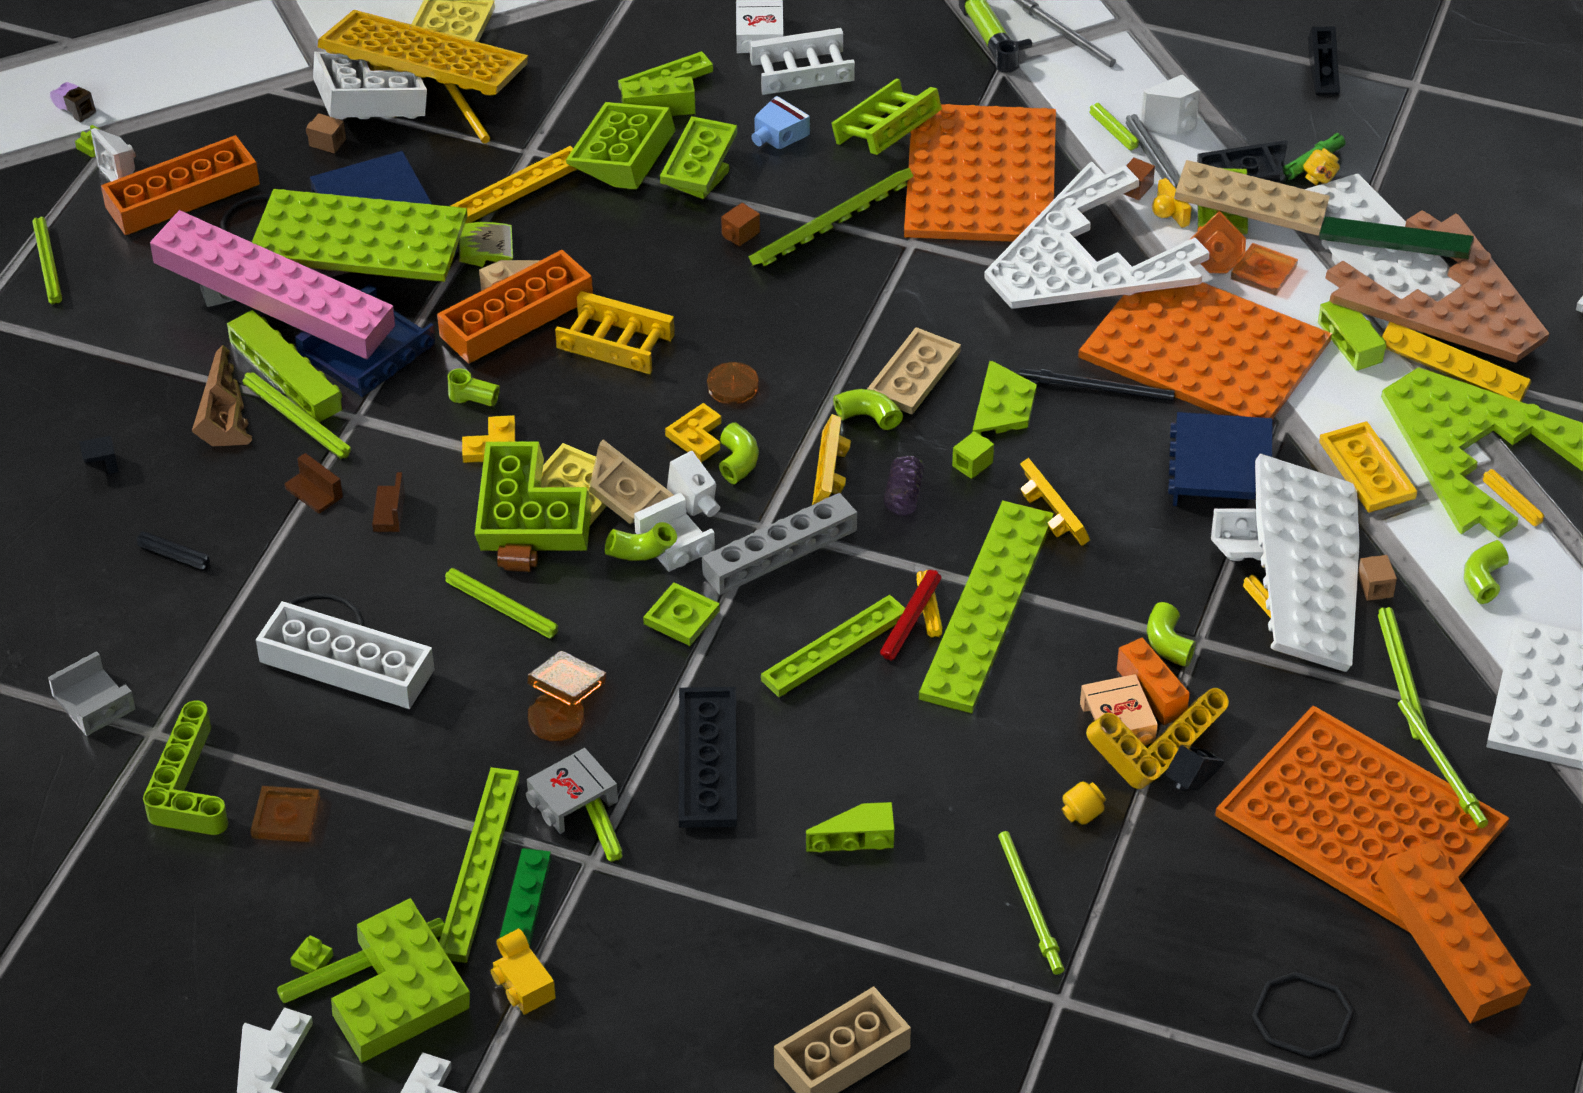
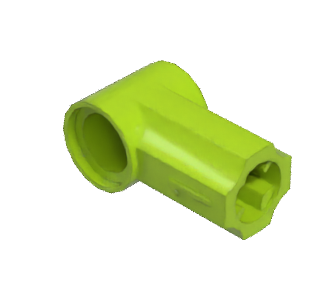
(464, 388)

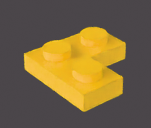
(499, 430)
(692, 432)

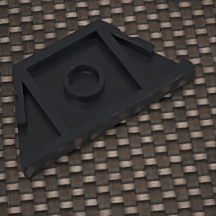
(1260, 160)

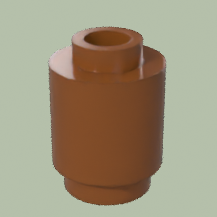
(517, 557)

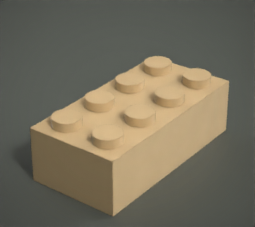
(843, 1045)

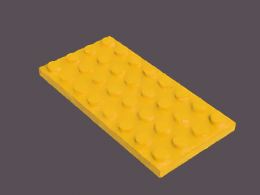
(423, 52)

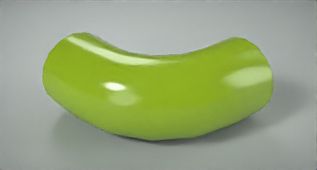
(868, 403)
(744, 453)
(640, 546)
(1479, 569)
(1164, 638)

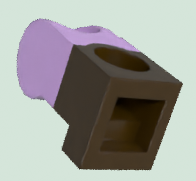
(74, 99)

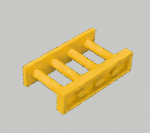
(618, 314)

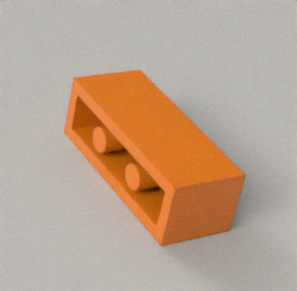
(1160, 686)

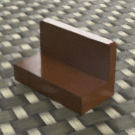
(315, 485)
(389, 506)

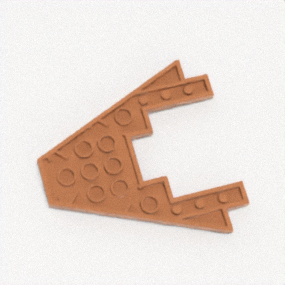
(1478, 315)

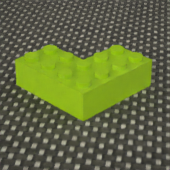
(520, 511)
(412, 988)

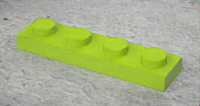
(689, 66)

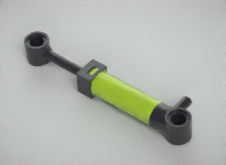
(994, 35)

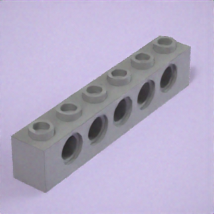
(779, 543)

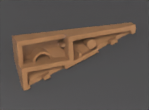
(219, 412)

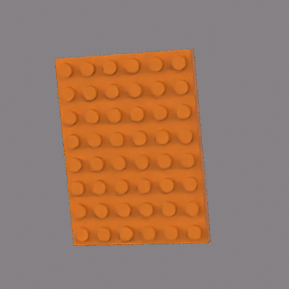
(980, 172)
(1207, 348)
(1348, 804)

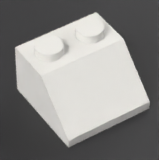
(1171, 106)

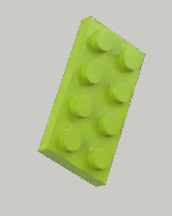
(698, 154)

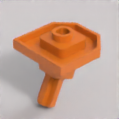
(1223, 242)

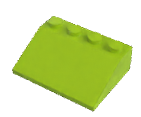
(623, 143)

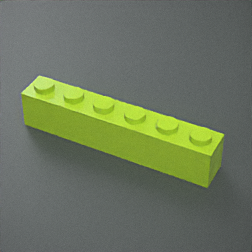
(285, 366)

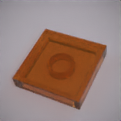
(1264, 269)
(566, 678)
(285, 814)

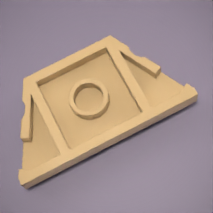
(623, 484)

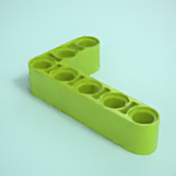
(165, 795)

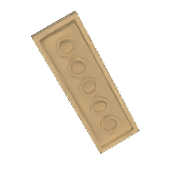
(1252, 197)

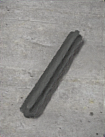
(1151, 149)

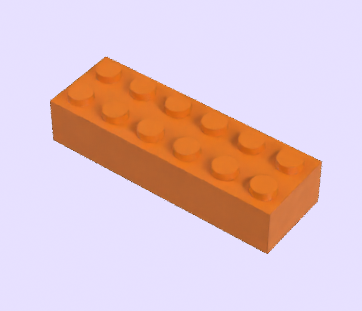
(180, 184)
(513, 306)
(1452, 932)

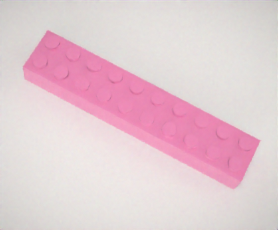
(273, 284)

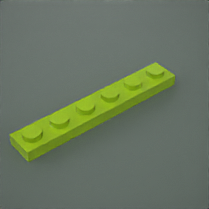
(832, 646)

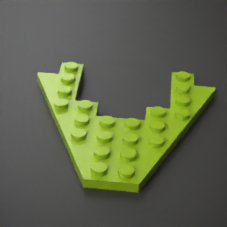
(1447, 416)

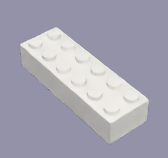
(345, 654)

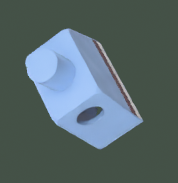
(780, 124)

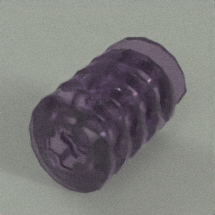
(904, 485)

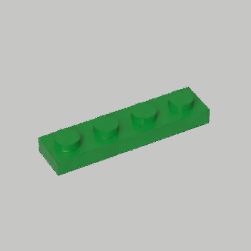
(527, 892)

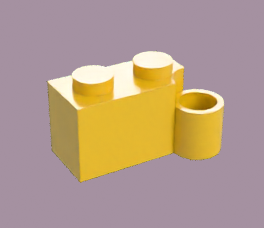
(522, 973)

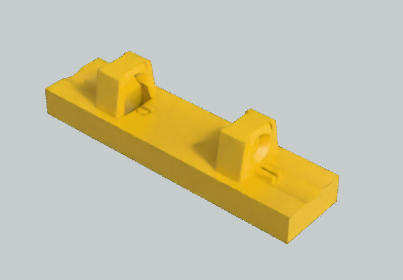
(831, 445)
(1065, 518)

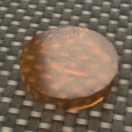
(732, 382)
(555, 719)

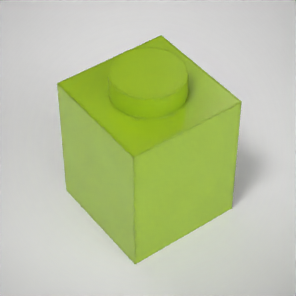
(973, 455)

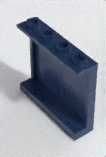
(378, 178)
(360, 374)
(1217, 454)

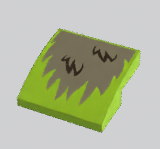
(485, 242)

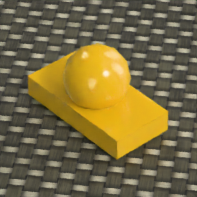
(1166, 206)

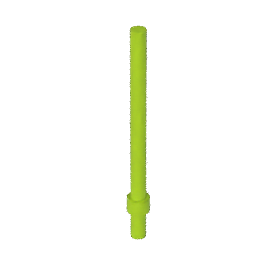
(1467, 800)
(1048, 944)

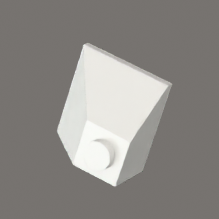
(112, 155)

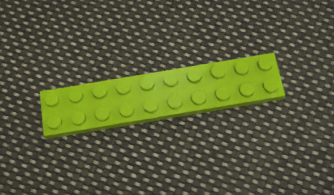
(986, 607)

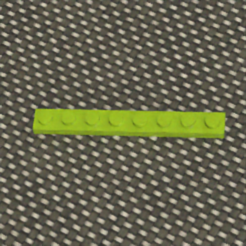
(824, 222)
(478, 864)

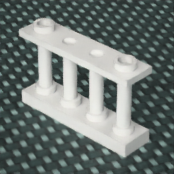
(796, 47)

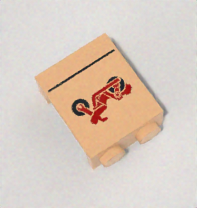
(1124, 699)

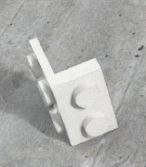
(1236, 533)

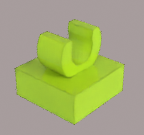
(85, 143)
(311, 955)

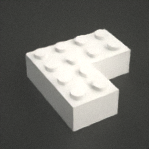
(355, 91)

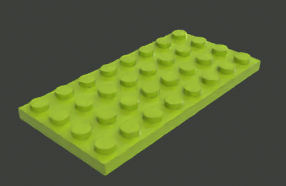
(362, 234)

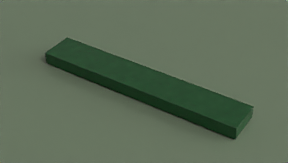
(1396, 237)

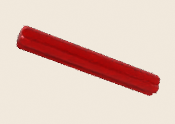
(910, 615)

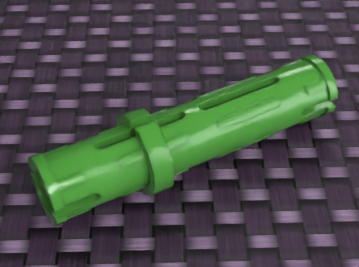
(1331, 144)

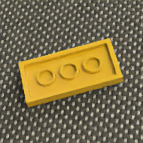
(1368, 465)

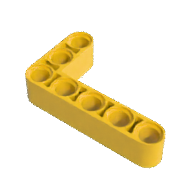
(1148, 759)

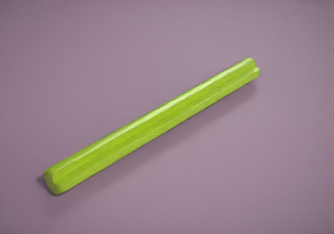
(297, 415)
(1400, 662)
(336, 971)

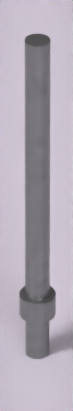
(1033, 8)

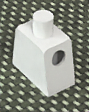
(695, 483)

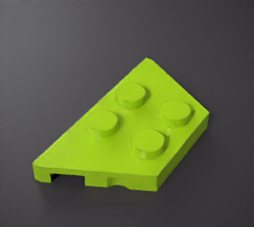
(1004, 401)

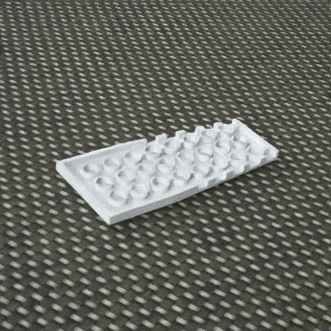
(1392, 269)
(1310, 560)

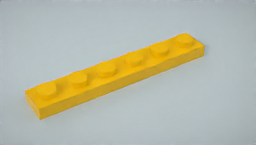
(517, 185)
(1455, 362)

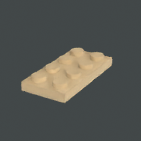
(915, 369)

